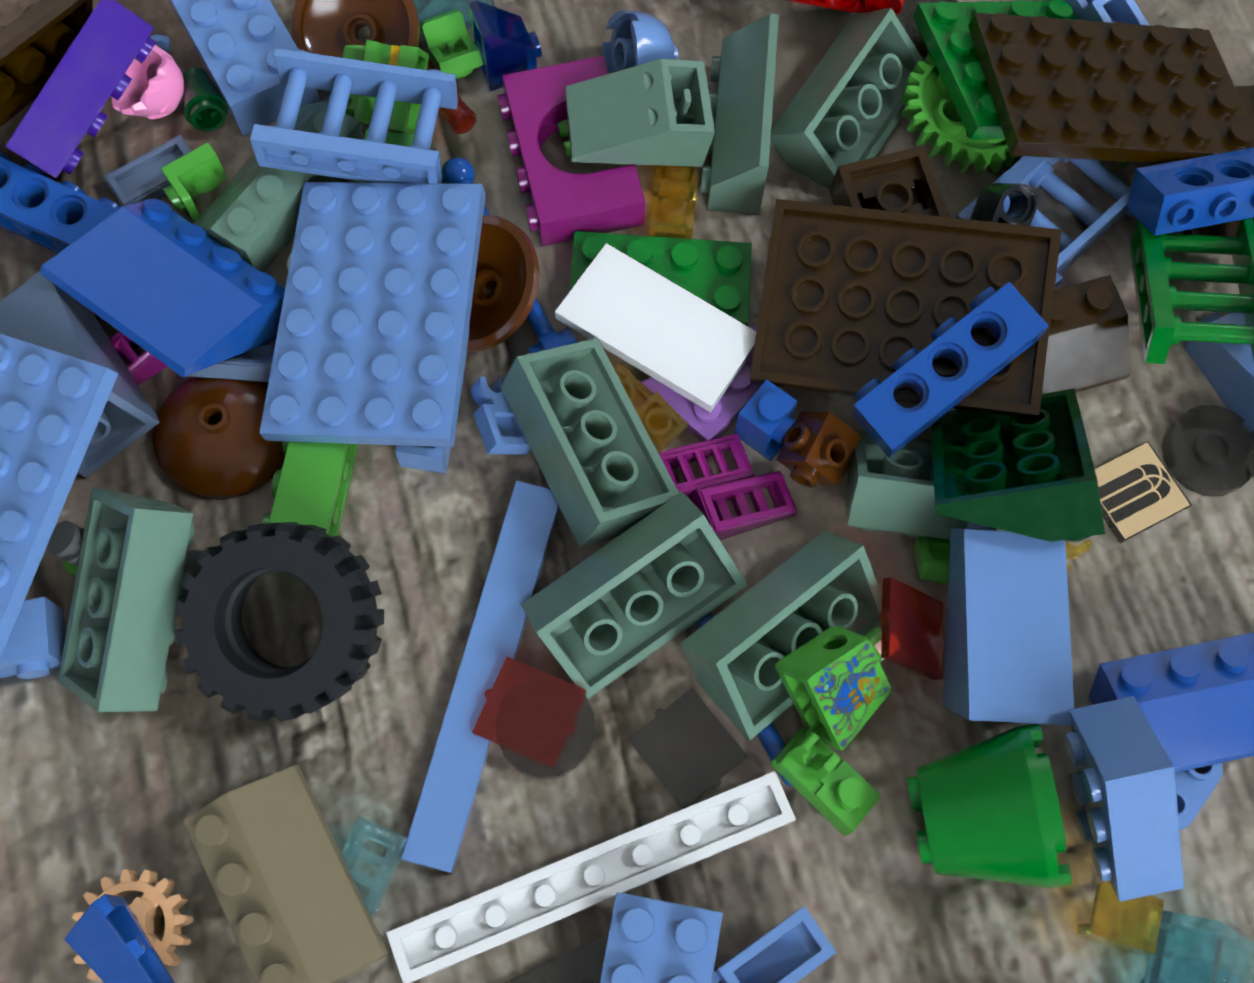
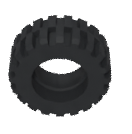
(216, 631)

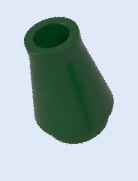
(202, 101)

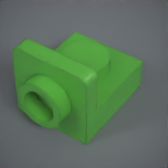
(192, 175)

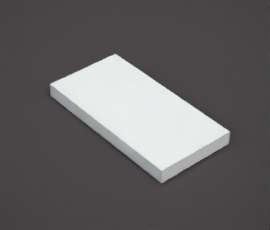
(657, 327)

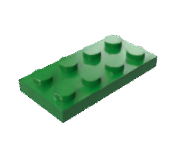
(706, 268)

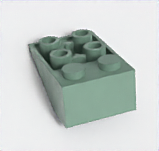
(642, 115)

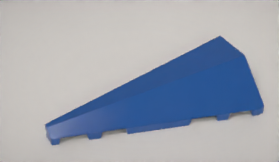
(115, 944)

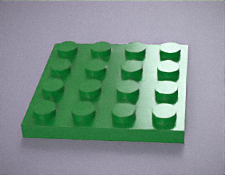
(954, 54)

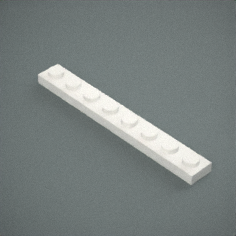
(589, 878)

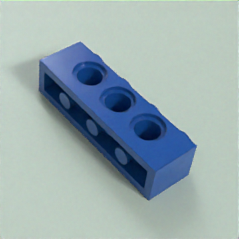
(1194, 192)
(46, 209)
(1001, 312)

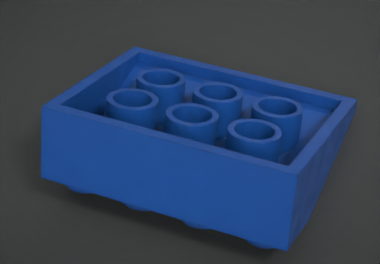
(169, 287)

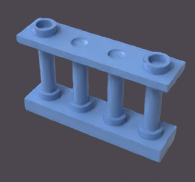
(352, 158)
(1039, 172)

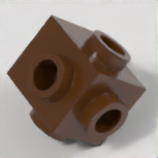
(818, 449)

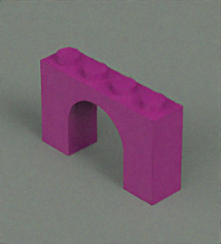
(560, 199)

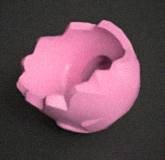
(154, 87)

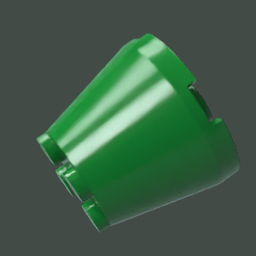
(992, 812)

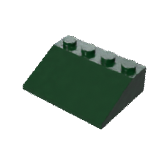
(1019, 471)

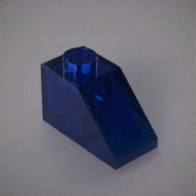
(502, 43)

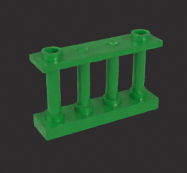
(1159, 300)

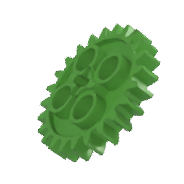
(940, 125)

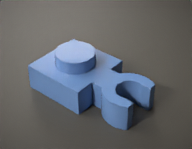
(496, 420)

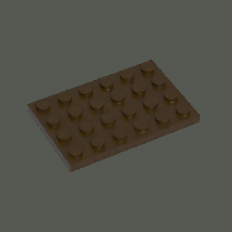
(1108, 89)
(869, 284)

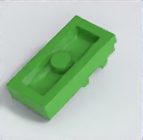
(825, 780)

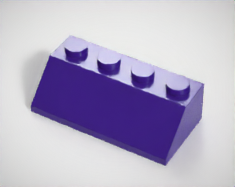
(81, 86)

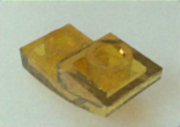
(673, 201)
(657, 416)

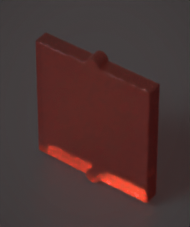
(912, 629)
(530, 712)

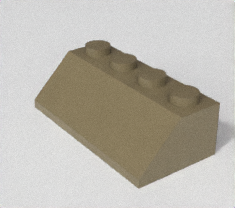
(284, 883)

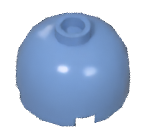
(636, 41)

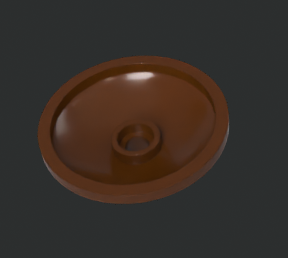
(330, 25)
(510, 265)
(218, 458)

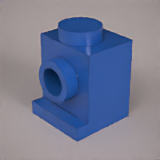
(766, 420)

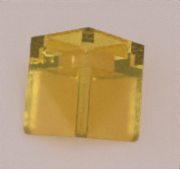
(1124, 924)

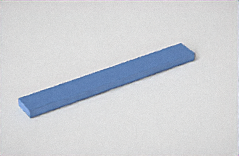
(494, 635)

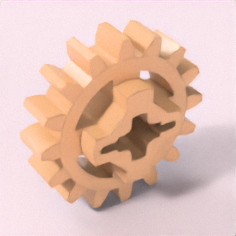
(148, 912)

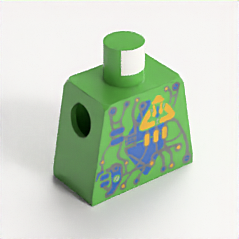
(836, 682)

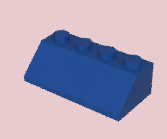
(1192, 697)

